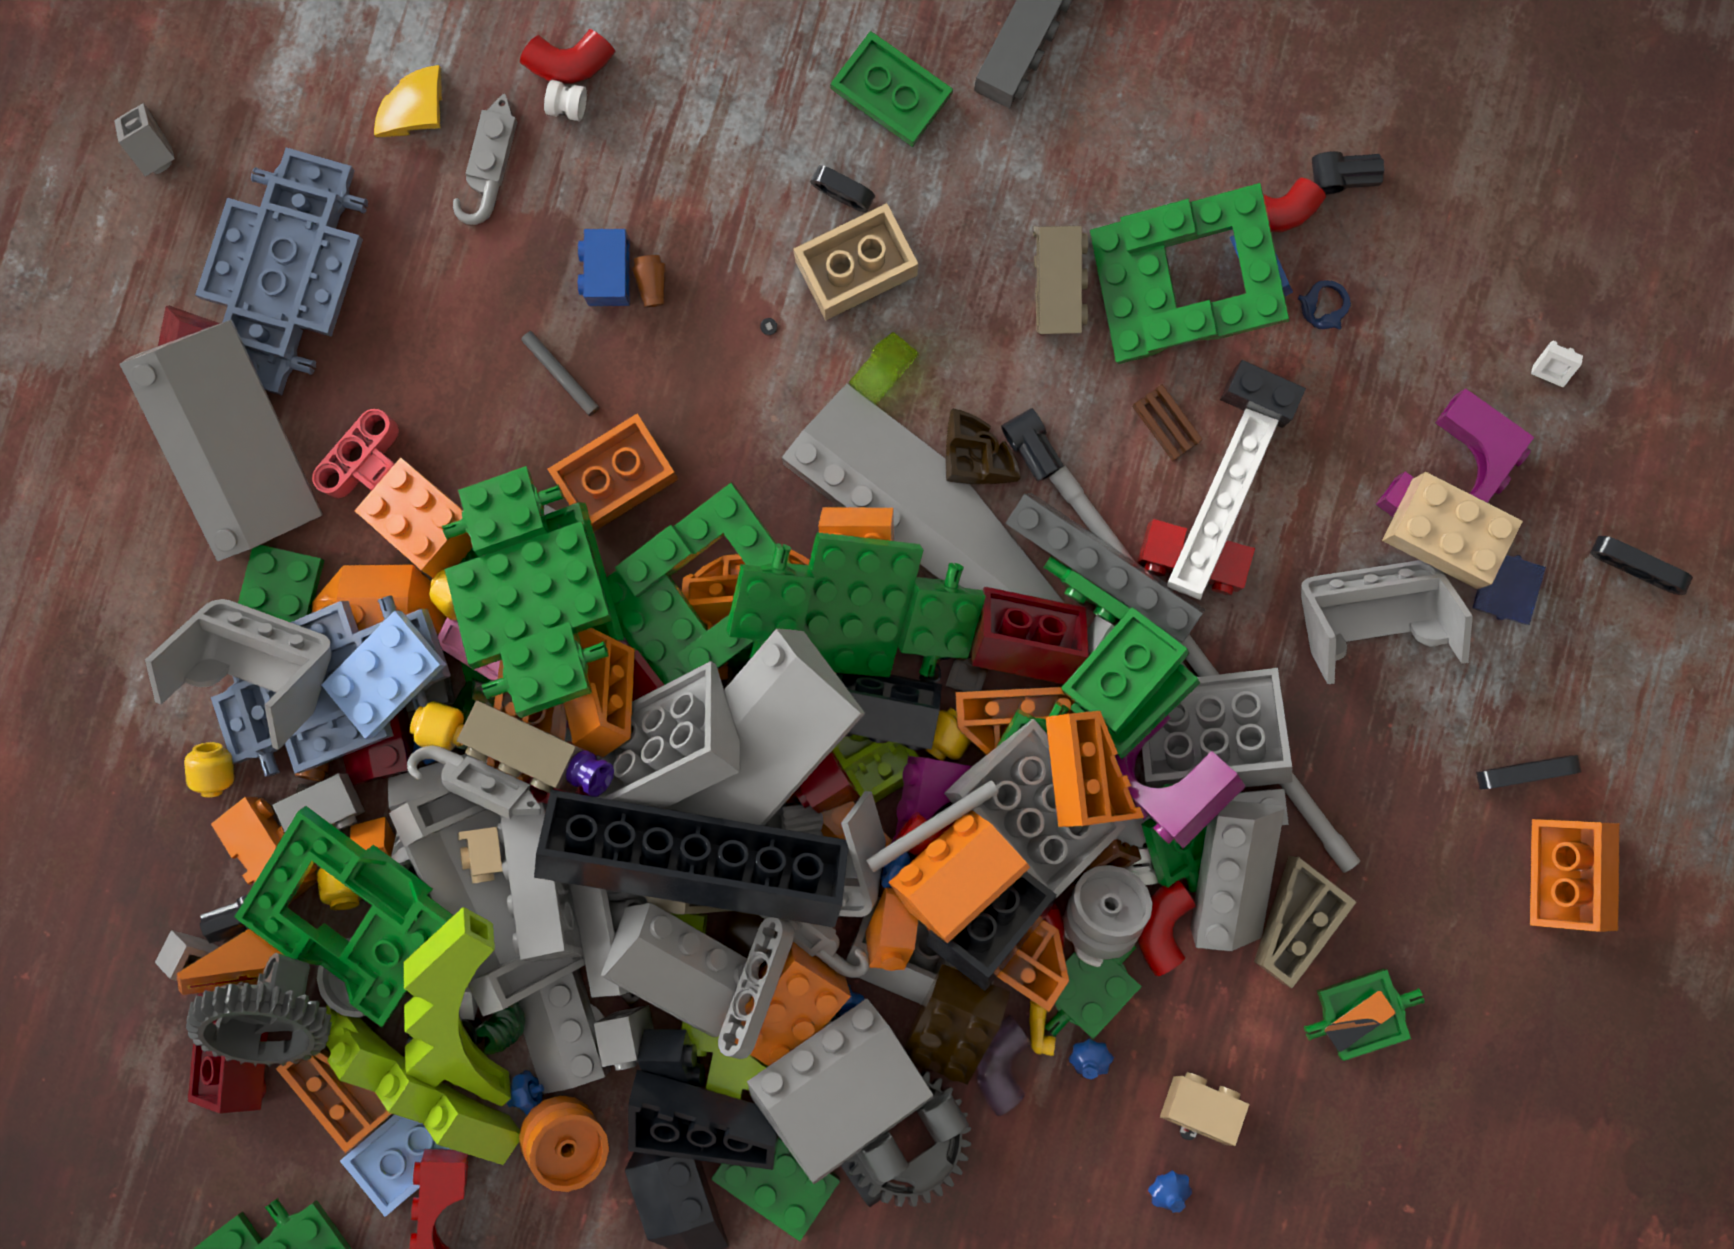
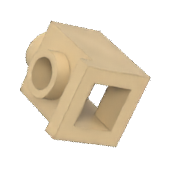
(481, 854)

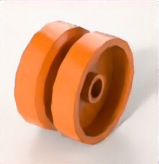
(563, 1143)

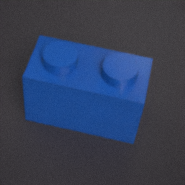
(605, 267)

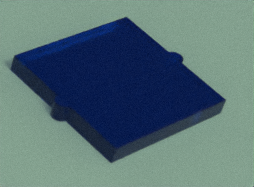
(1512, 591)

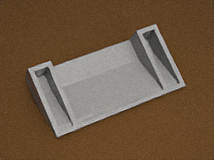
(222, 439)
(787, 721)
(430, 838)

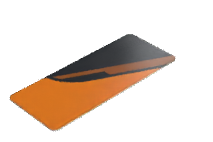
(1359, 1021)

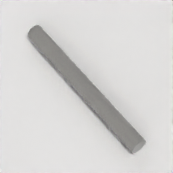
(932, 826)

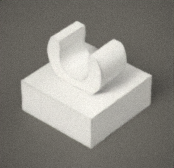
(1557, 364)

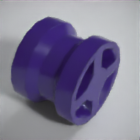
(589, 773)

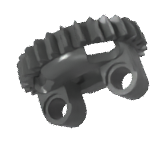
(250, 1010)
(927, 1171)

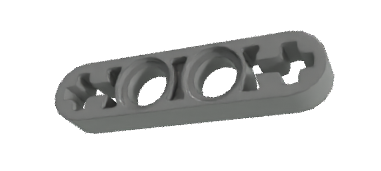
(760, 989)

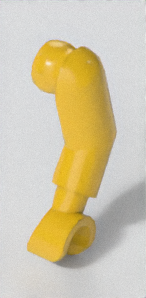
(1040, 1043)

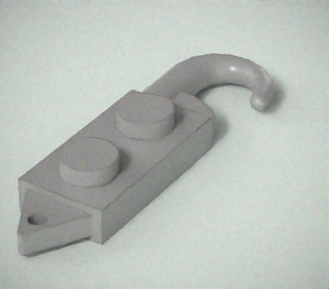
(488, 159)
(478, 782)
(824, 943)

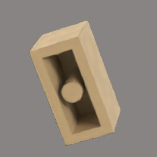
(1204, 1109)

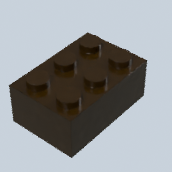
(955, 1025)

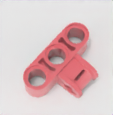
(369, 467)

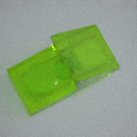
(883, 368)

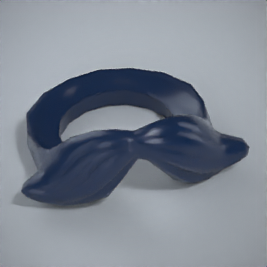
(1327, 321)

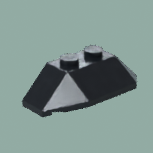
(675, 1202)

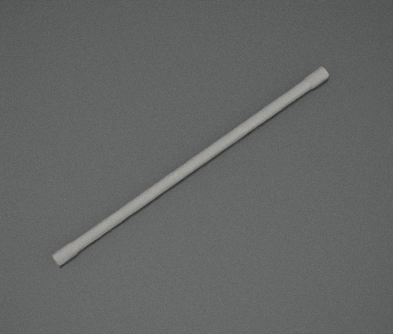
(1333, 842)

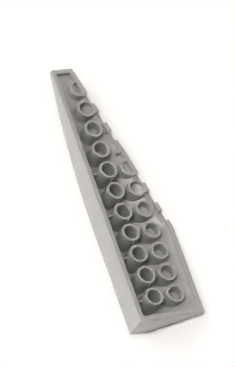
(872, 461)

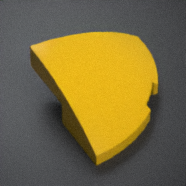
(411, 104)

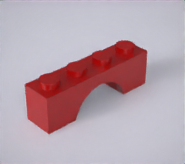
(442, 1182)

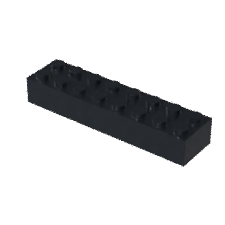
(691, 858)

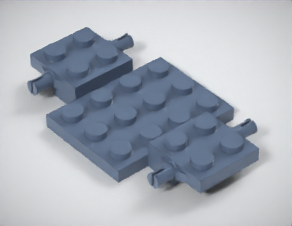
(284, 262)
(328, 730)

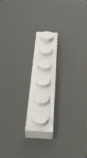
(1222, 504)

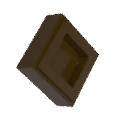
(965, 676)

